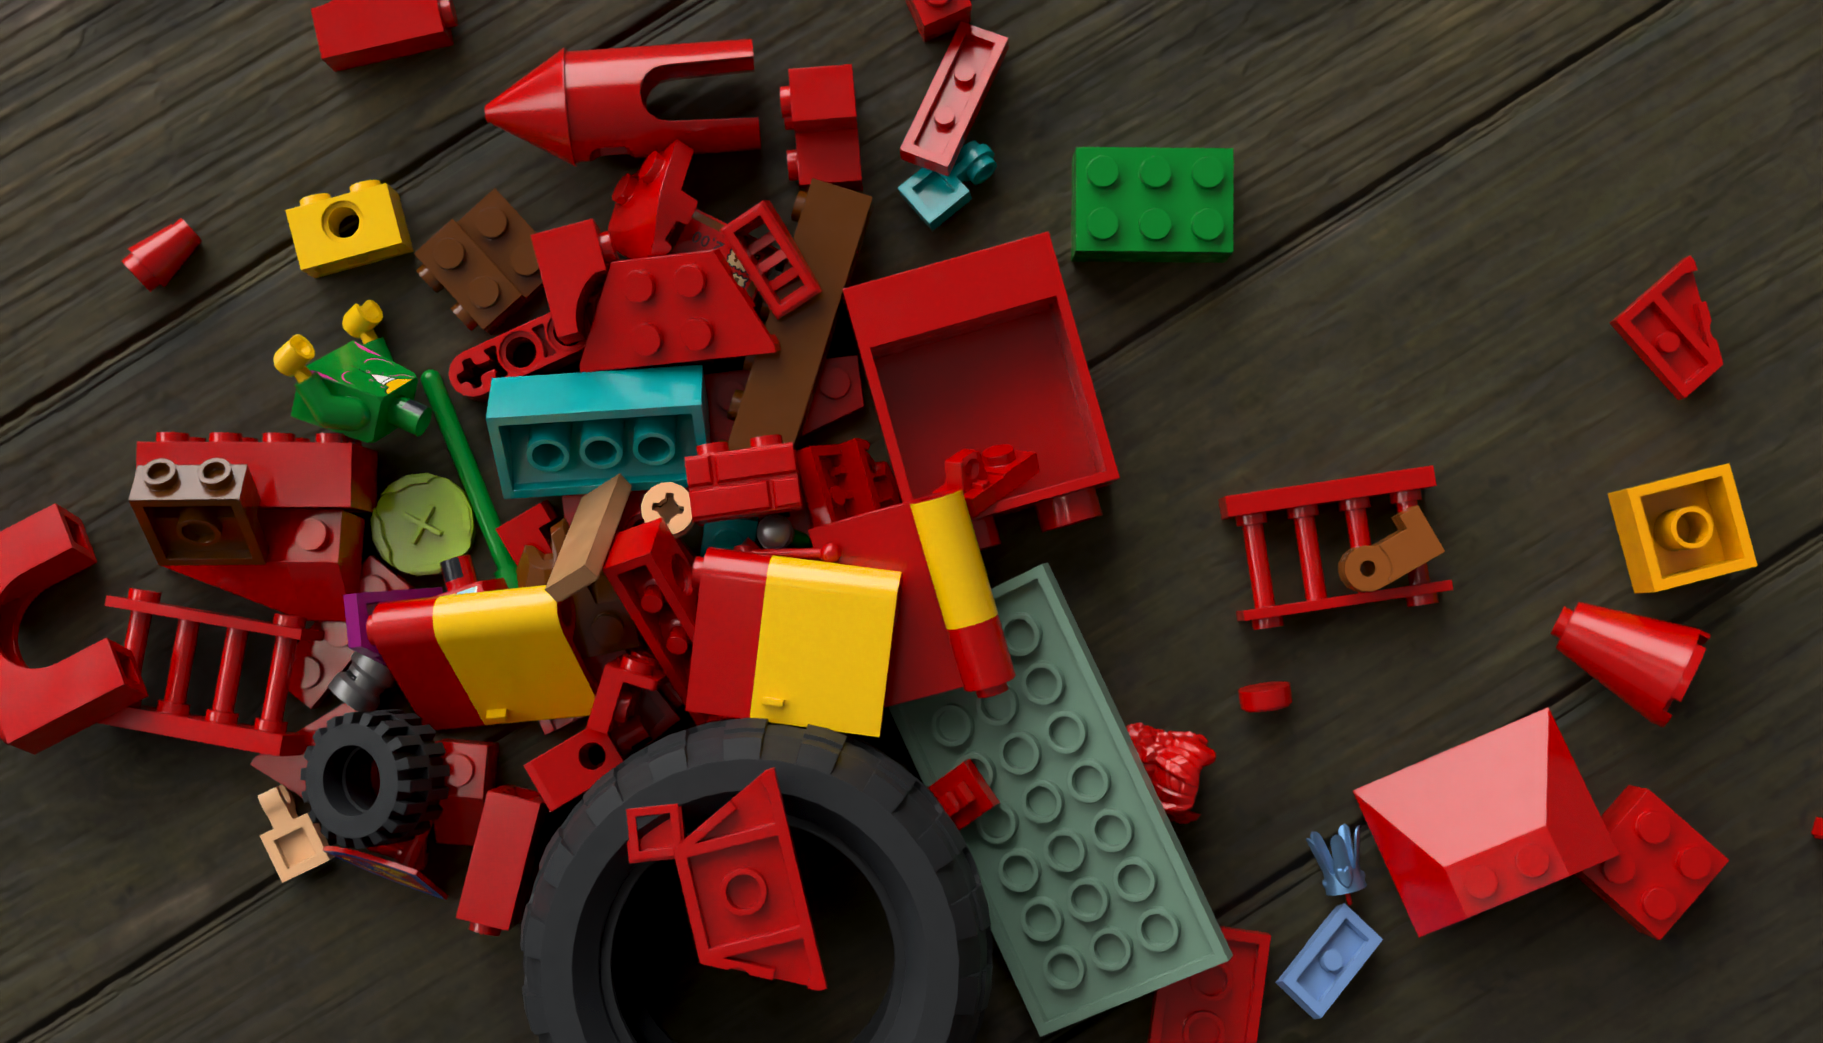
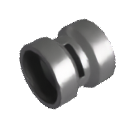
(362, 683)

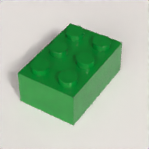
(1152, 204)

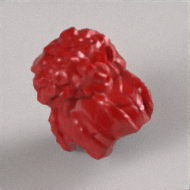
(1173, 766)

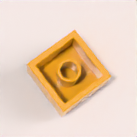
(1682, 529)

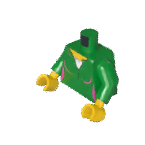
(355, 386)

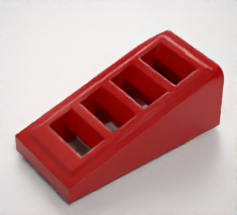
(735, 236)

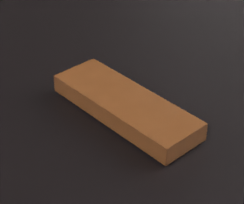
(588, 539)

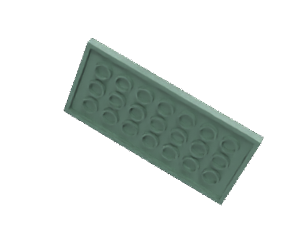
(1079, 851)

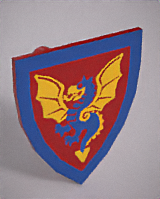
(400, 870)

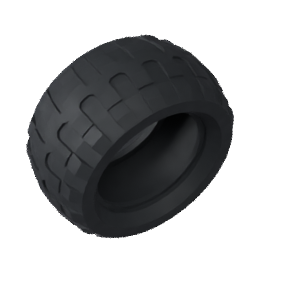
(832, 785)

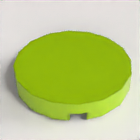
(423, 523)

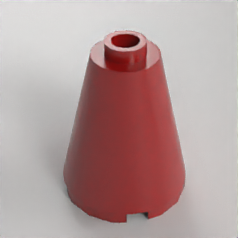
(1632, 655)

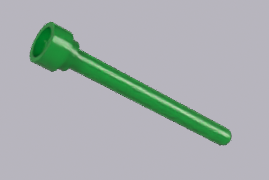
(469, 474)

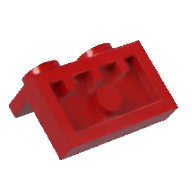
(623, 688)

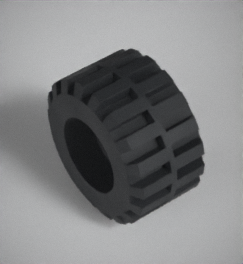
(341, 778)

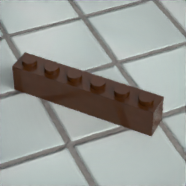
(784, 382)

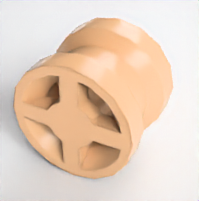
(678, 521)

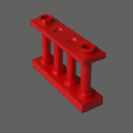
(1302, 505)
(220, 723)

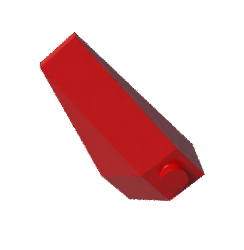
(308, 564)

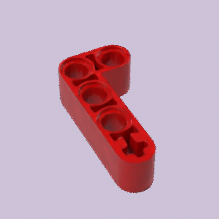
(549, 352)

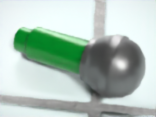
(777, 532)

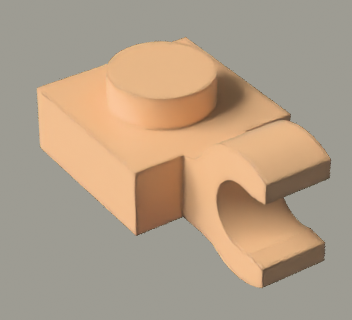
(295, 841)

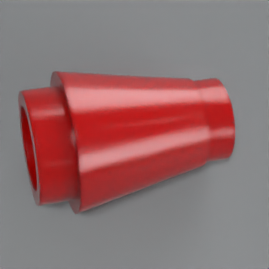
(161, 254)

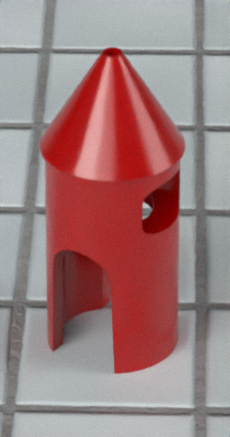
(597, 101)

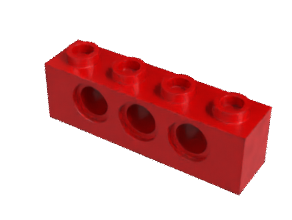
(658, 594)

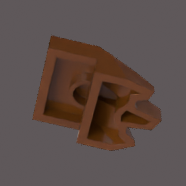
(601, 618)

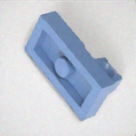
(1329, 961)

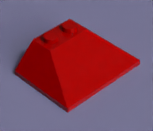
(1485, 822)

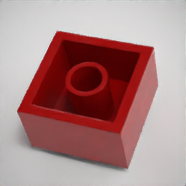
(1658, 866)

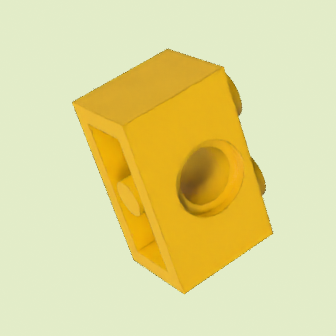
(379, 236)

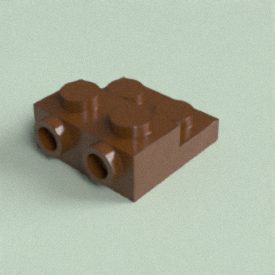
(483, 263)
(199, 513)

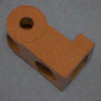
(1399, 553)

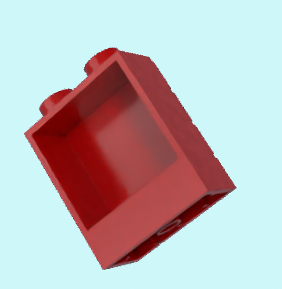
(981, 360)

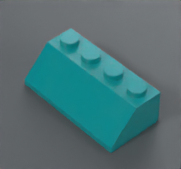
(589, 426)

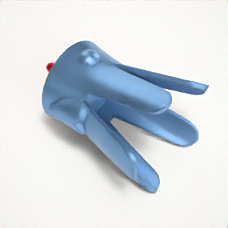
(1342, 871)

